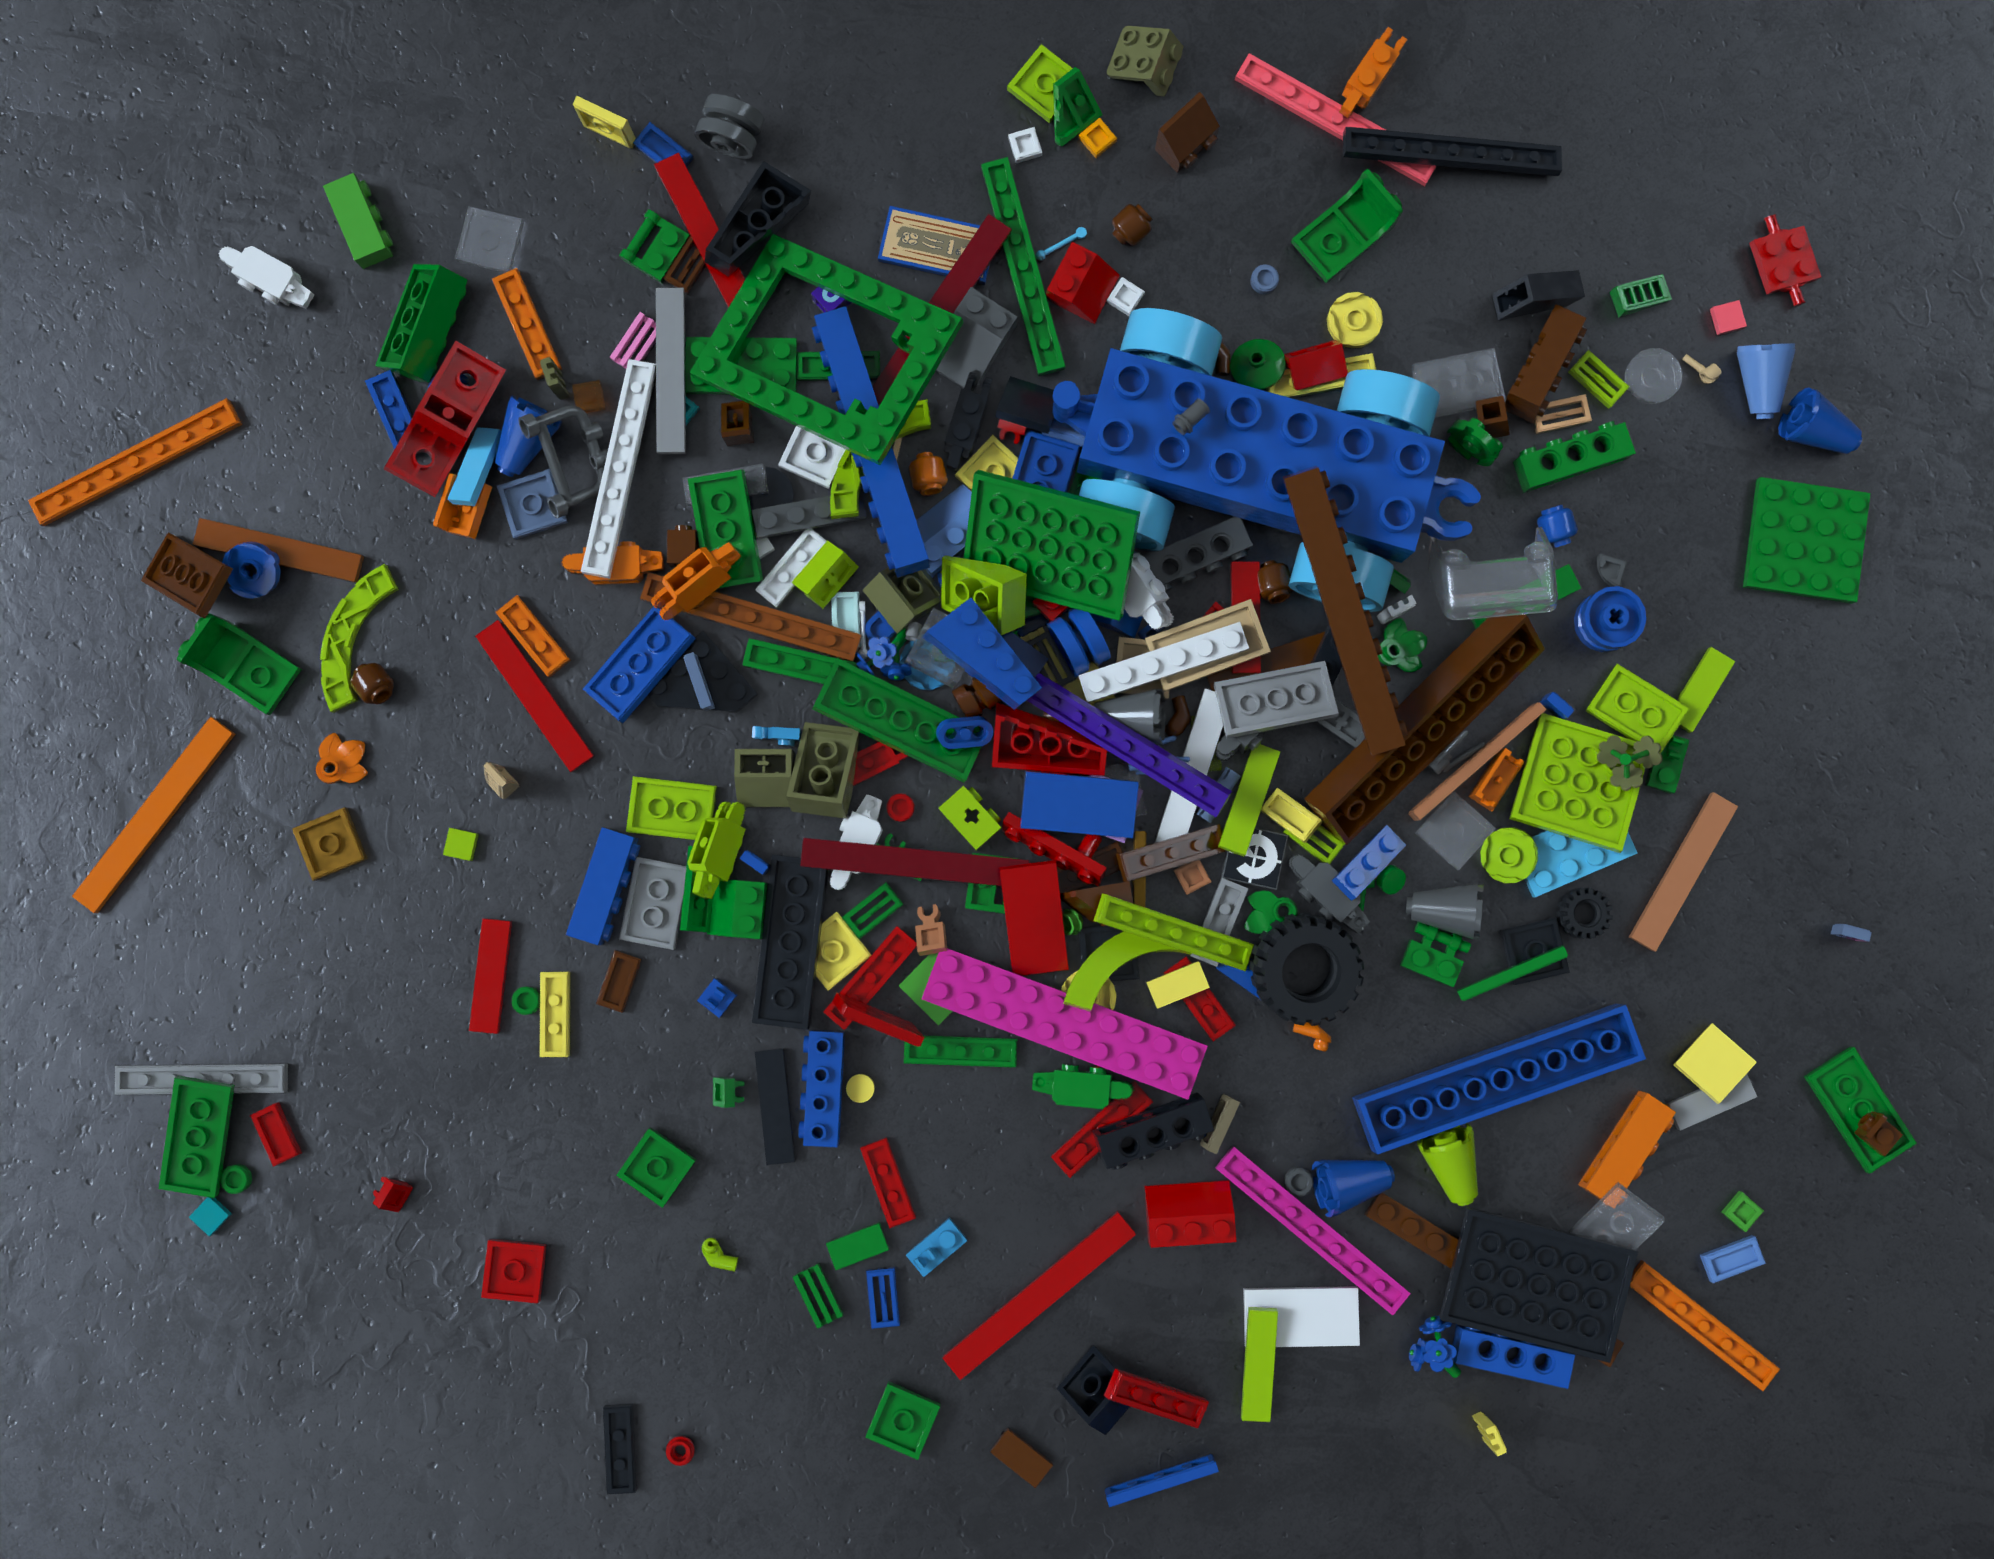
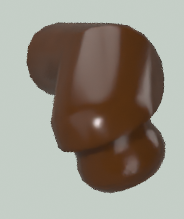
(1181, 717)

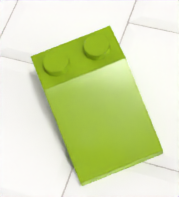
(993, 587)

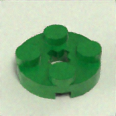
(1472, 440)

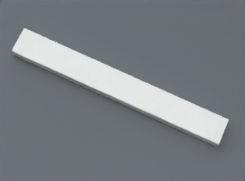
(619, 469)

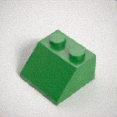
(739, 909)

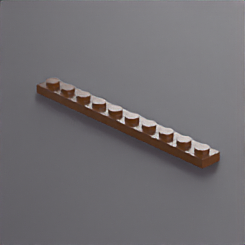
(1425, 1236)

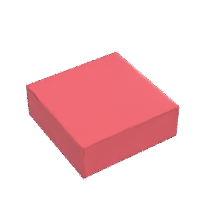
(1728, 317)

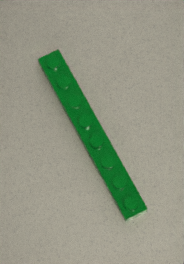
(1023, 267)

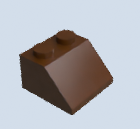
(1187, 134)
(1087, 900)

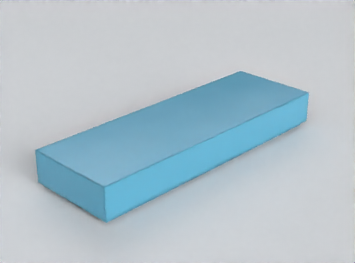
(475, 467)

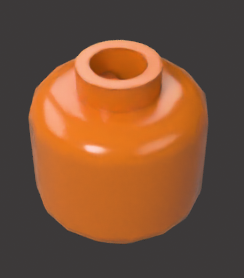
(928, 474)

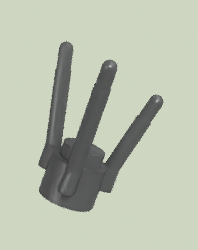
(1442, 763)

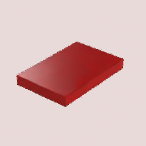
(878, 1019)

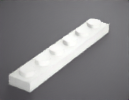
(1163, 662)

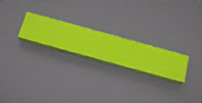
(1173, 932)

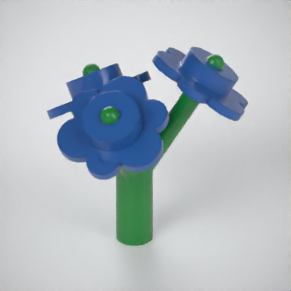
(886, 657)
(1438, 1353)

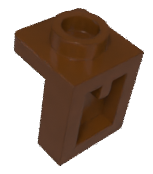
(1877, 1132)

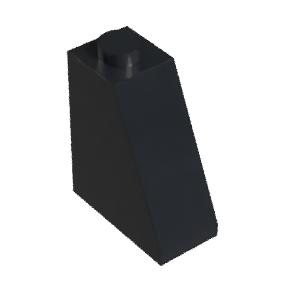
(1538, 293)

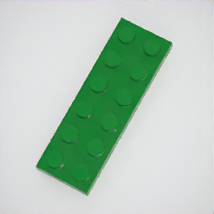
(892, 718)

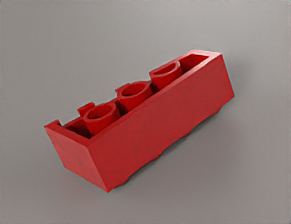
(1043, 745)

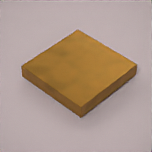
(329, 844)

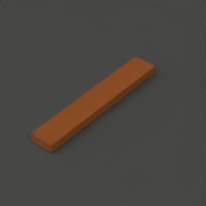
(291, 552)

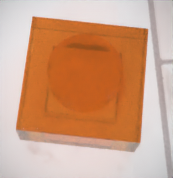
(589, 396)

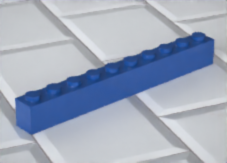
(883, 481)

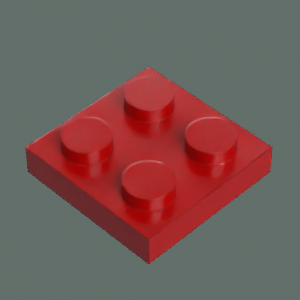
(513, 1271)

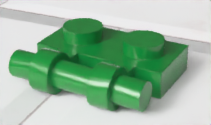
(1431, 962)

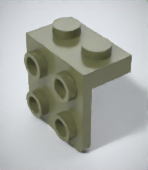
(1146, 56)

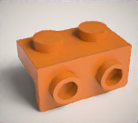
(460, 519)

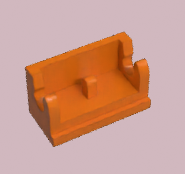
(1496, 779)

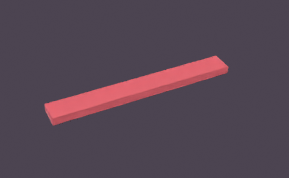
(1314, 108)

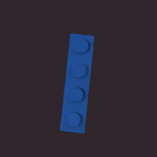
(603, 886)

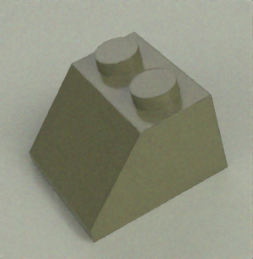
(903, 598)

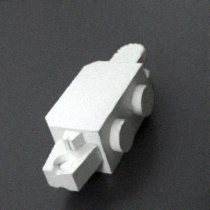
(267, 275)
(1147, 595)
(859, 828)

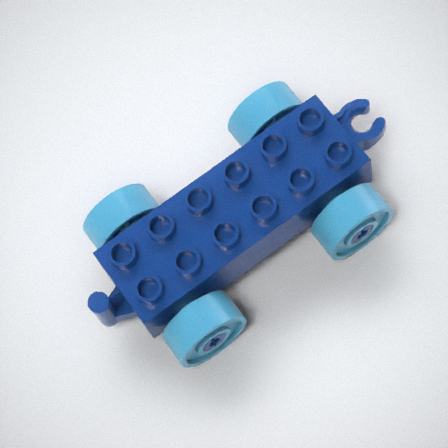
(1237, 455)

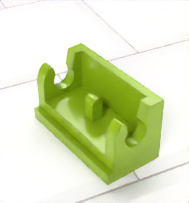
(825, 574)

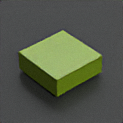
(460, 844)

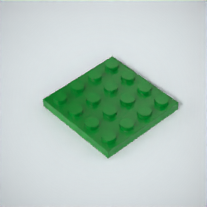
(1806, 540)

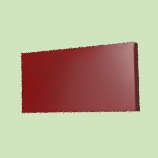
(1034, 918)

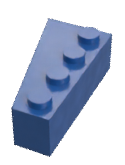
(983, 653)

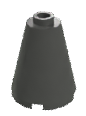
(1139, 712)
(1449, 908)

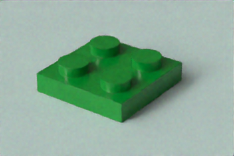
(656, 1167)
(903, 1420)

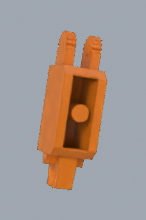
(1371, 73)
(628, 568)
(694, 580)

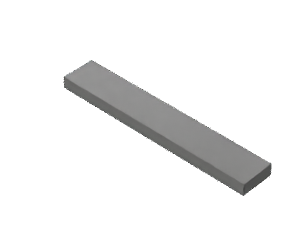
(670, 371)
(160, 1078)

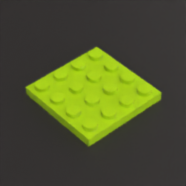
(1572, 791)

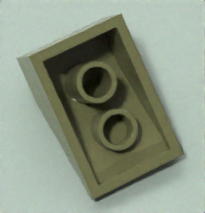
(824, 770)

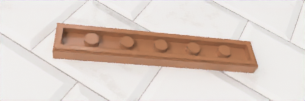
(1476, 761)
(1683, 871)

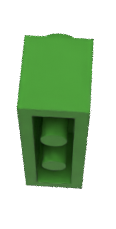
(359, 220)

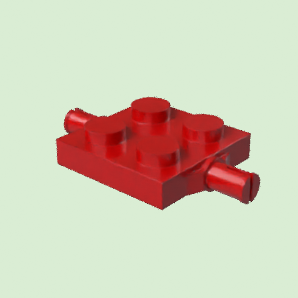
(1785, 260)

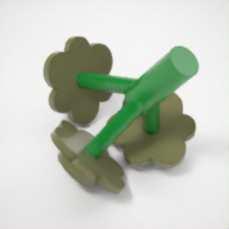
(1628, 776)

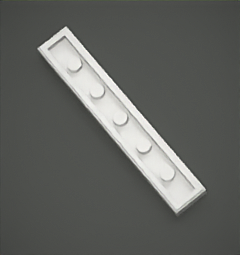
(1200, 750)

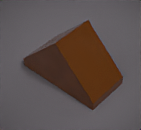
(736, 423)

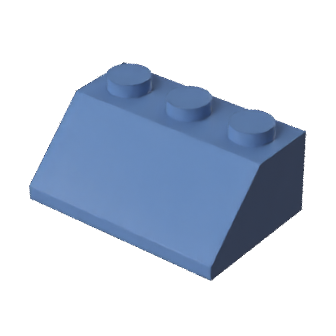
(945, 528)

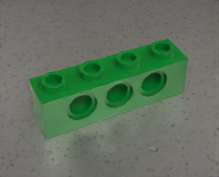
(1616, 445)

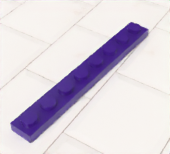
(1130, 746)

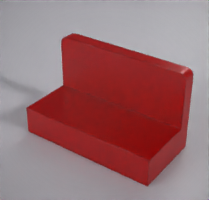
(1316, 364)

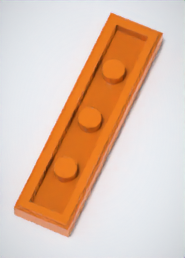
(525, 320)

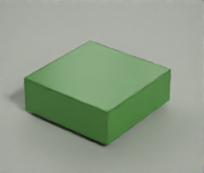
(1742, 1211)

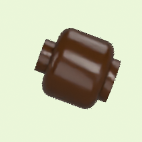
(1131, 224)
(1274, 582)
(372, 683)

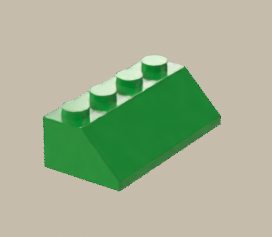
(422, 322)

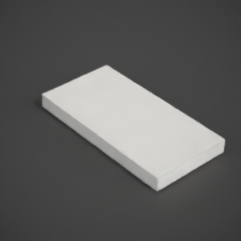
(1310, 1314)

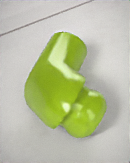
(716, 1257)

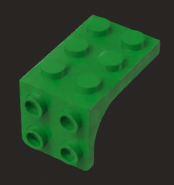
(1349, 226)
(238, 662)

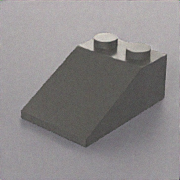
(979, 340)

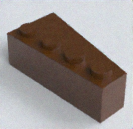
(1544, 363)

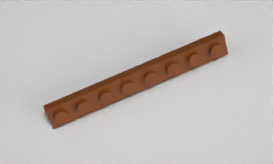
(768, 622)

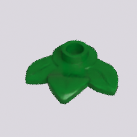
(1405, 645)
(1266, 911)

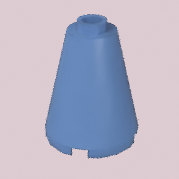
(1765, 376)

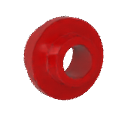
(680, 1459)

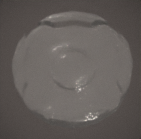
(1653, 375)

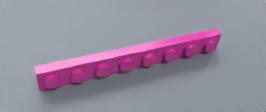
(1312, 1230)

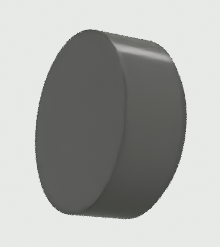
(1298, 1181)

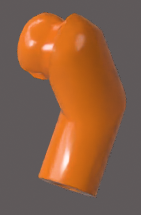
(1321, 1037)

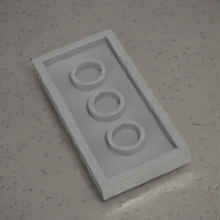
(1275, 699)

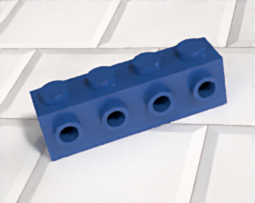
(823, 1088)

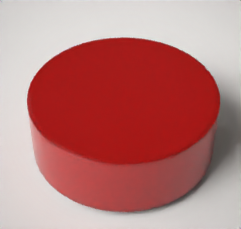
(900, 807)

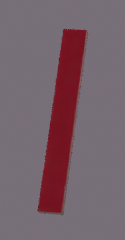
(961, 277)
(904, 861)

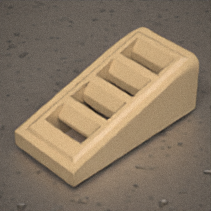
(500, 780)

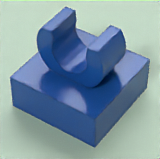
(717, 997)

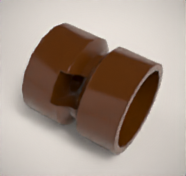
(975, 698)

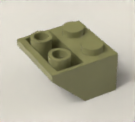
(763, 776)

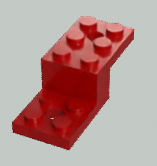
(445, 419)

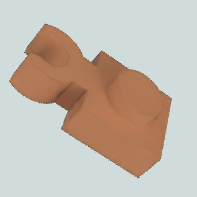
(932, 934)

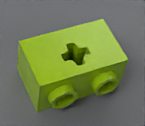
(955, 809)

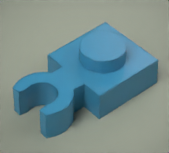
(784, 736)

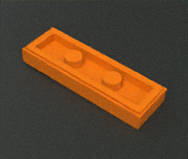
(533, 636)

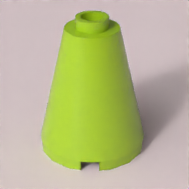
(1453, 1162)

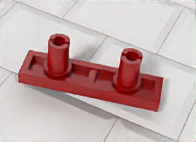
(1066, 857)

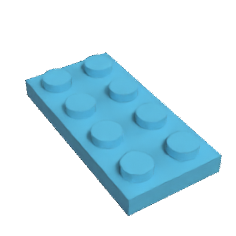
(1568, 859)

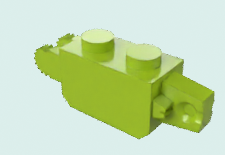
(716, 848)

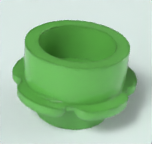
(1072, 922)

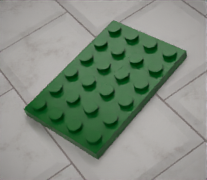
(1065, 543)

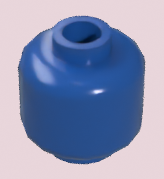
(1558, 525)

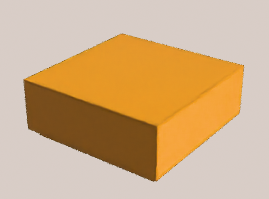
(1097, 138)

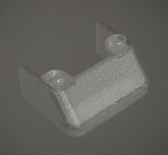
(1494, 586)

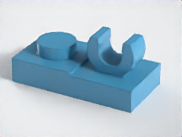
(936, 1247)

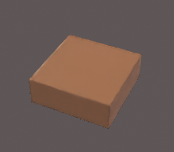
(1192, 876)

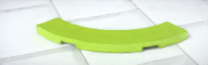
(847, 482)
(342, 631)
(1106, 961)

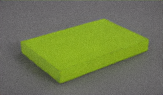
(1637, 707)
(669, 807)

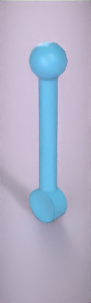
(1080, 234)

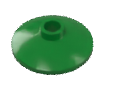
(1260, 374)

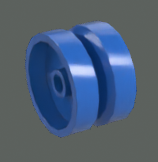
(1626, 617)
(1078, 640)

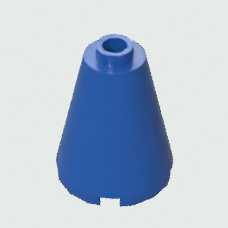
(1819, 424)
(514, 448)
(1349, 1183)

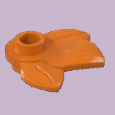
(344, 757)

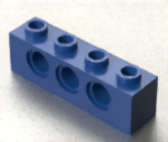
(1554, 1371)

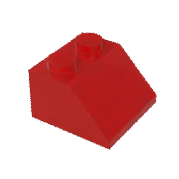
(1082, 283)

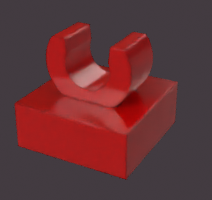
(1007, 426)
(392, 1194)

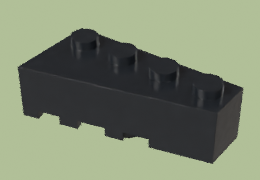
(759, 213)

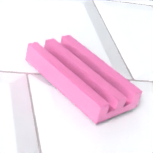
(615, 356)

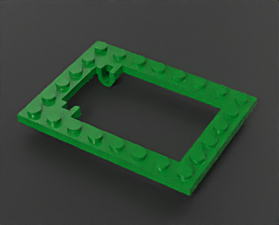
(860, 430)

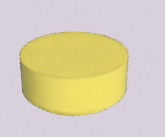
(860, 1088)

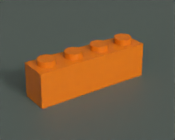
(1628, 1145)

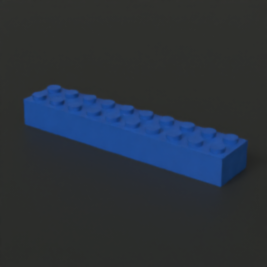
(1498, 1078)

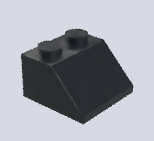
(1086, 1388)

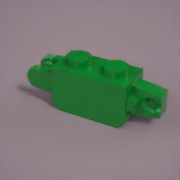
(1081, 1088)

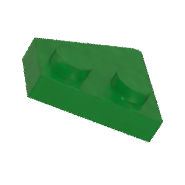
(1073, 106)

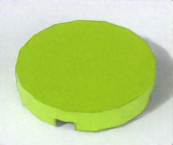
(1509, 855)

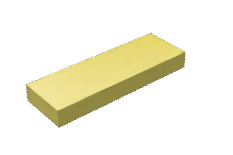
(554, 1014)

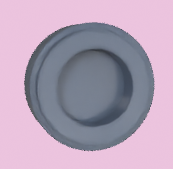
(1264, 279)

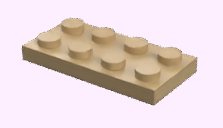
(1242, 612)

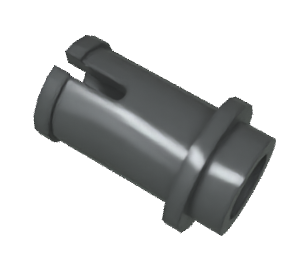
(1190, 417)

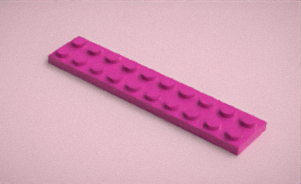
(1040, 1016)

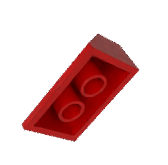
(1190, 1213)

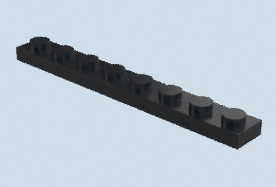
(1452, 151)

